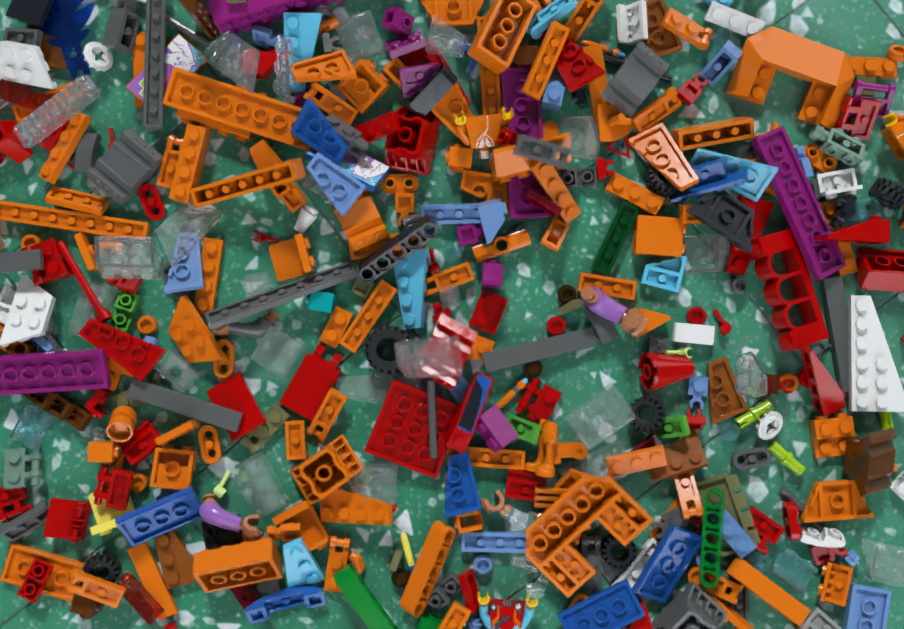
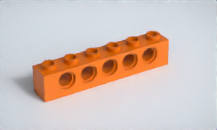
(248, 182)

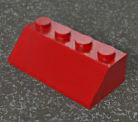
(880, 269)

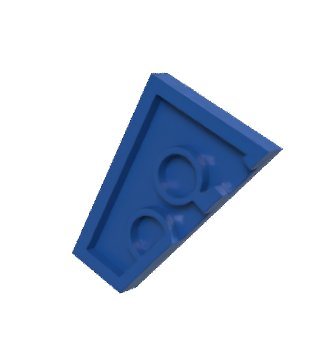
(318, 133)
(461, 486)

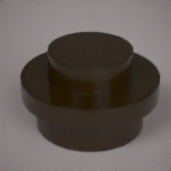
(566, 293)
(533, 369)
(400, 577)

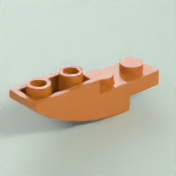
(289, 192)

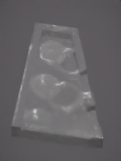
(84, 308)

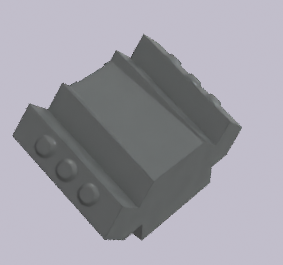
(634, 79)
(125, 167)
(690, 611)

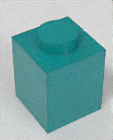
(321, 301)

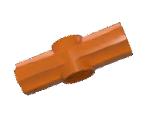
(513, 242)

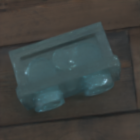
(32, 426)
(792, 569)

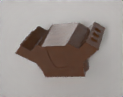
(871, 461)

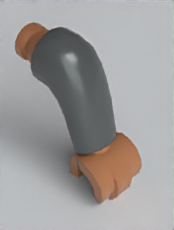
(251, 329)

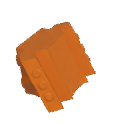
(363, 222)
(326, 469)

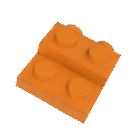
(367, 87)
(830, 434)
(173, 467)

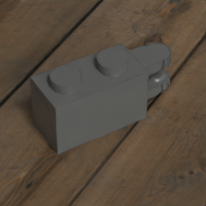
(122, 27)
(351, 137)

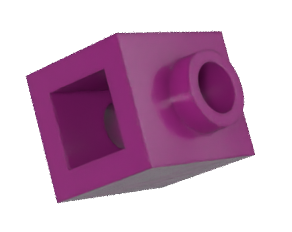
(398, 21)

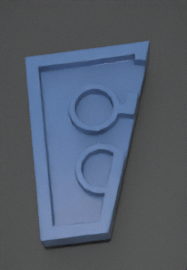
(336, 183)
(187, 273)

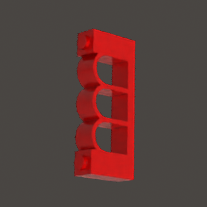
(814, 326)

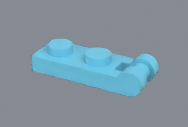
(552, 12)

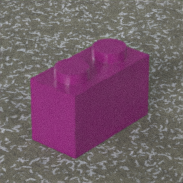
(495, 429)

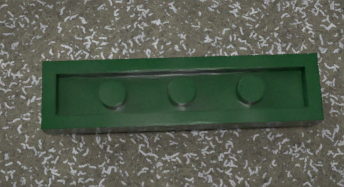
(615, 238)

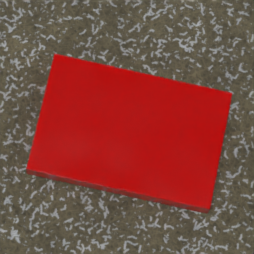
(236, 395)

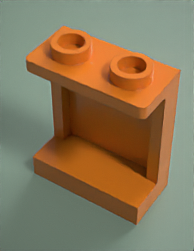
(658, 236)
(312, 529)

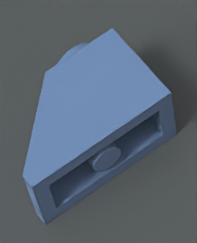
(721, 63)
(553, 92)
(492, 217)

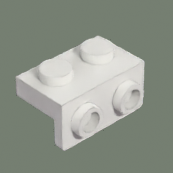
(632, 22)
(837, 182)

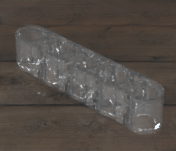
(56, 111)

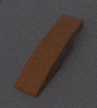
(62, 408)

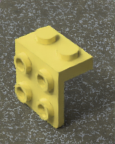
(106, 516)

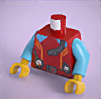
(506, 613)

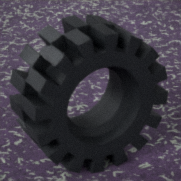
(659, 185)
(888, 193)
(658, 416)
(105, 560)
(617, 562)

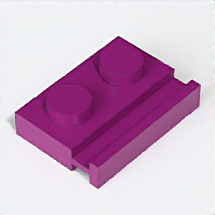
(414, 76)

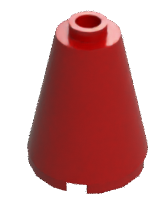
(663, 370)

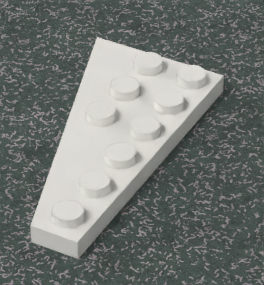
(872, 372)

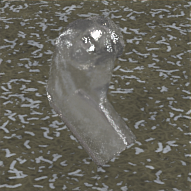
(98, 434)
(539, 586)

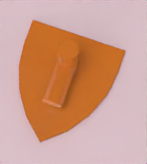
(612, 123)

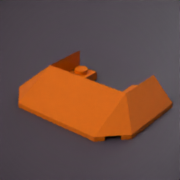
(799, 57)
(568, 516)

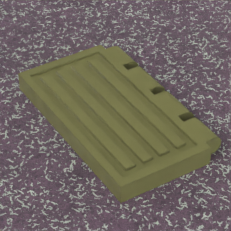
(733, 503)

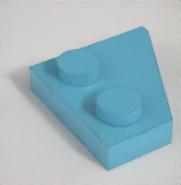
(664, 274)

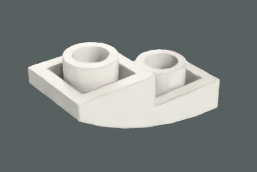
(693, 333)
(827, 538)

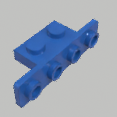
(711, 178)

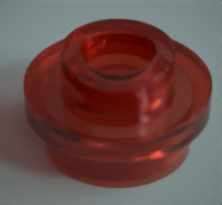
(696, 522)

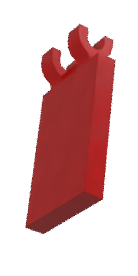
(312, 383)

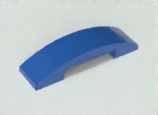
(284, 599)

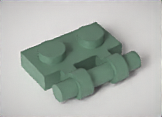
(16, 468)

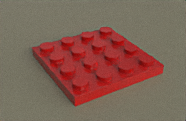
(403, 429)

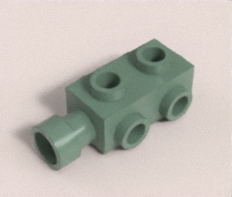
(839, 145)

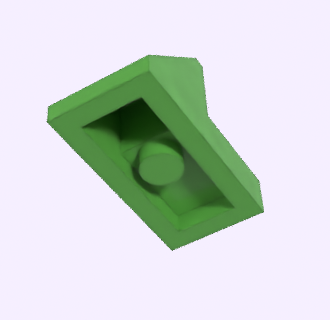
(673, 427)
(525, 428)

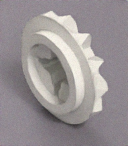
(105, 59)
(766, 432)

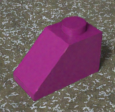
(492, 274)

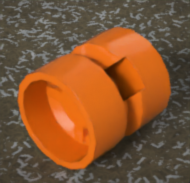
(121, 424)

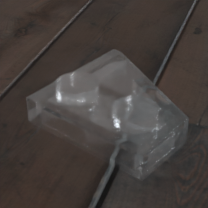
(445, 39)

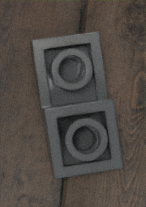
(86, 152)
(579, 178)
(603, 328)
(444, 591)

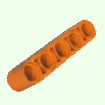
(427, 568)
(768, 591)

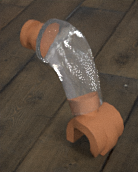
(511, 514)

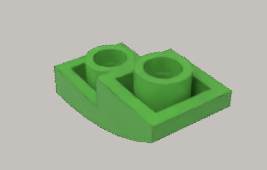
(125, 311)

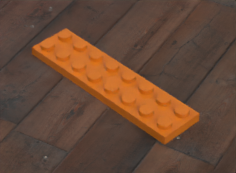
(233, 106)

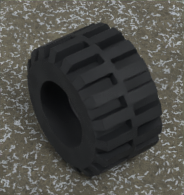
(373, 343)

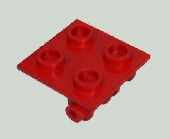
(67, 519)

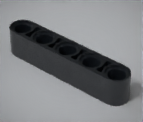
(401, 240)

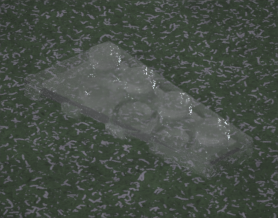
(369, 387)

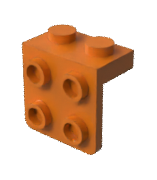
(292, 258)

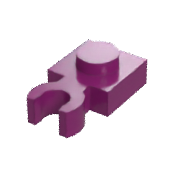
(469, 234)

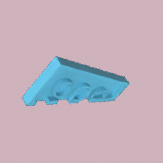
(303, 31)
(758, 174)
(411, 287)

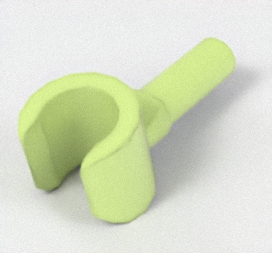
(682, 352)
(219, 490)

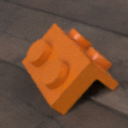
(836, 583)

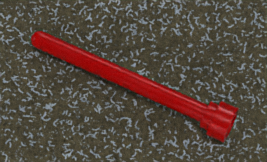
(102, 314)

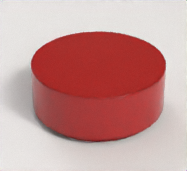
(696, 315)
(555, 326)

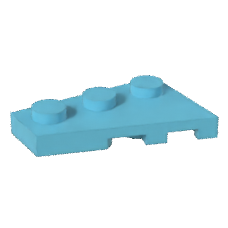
(301, 565)

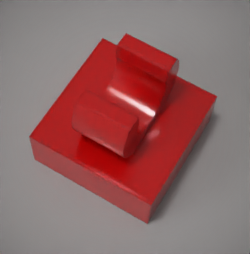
(602, 168)
(438, 309)
(695, 422)

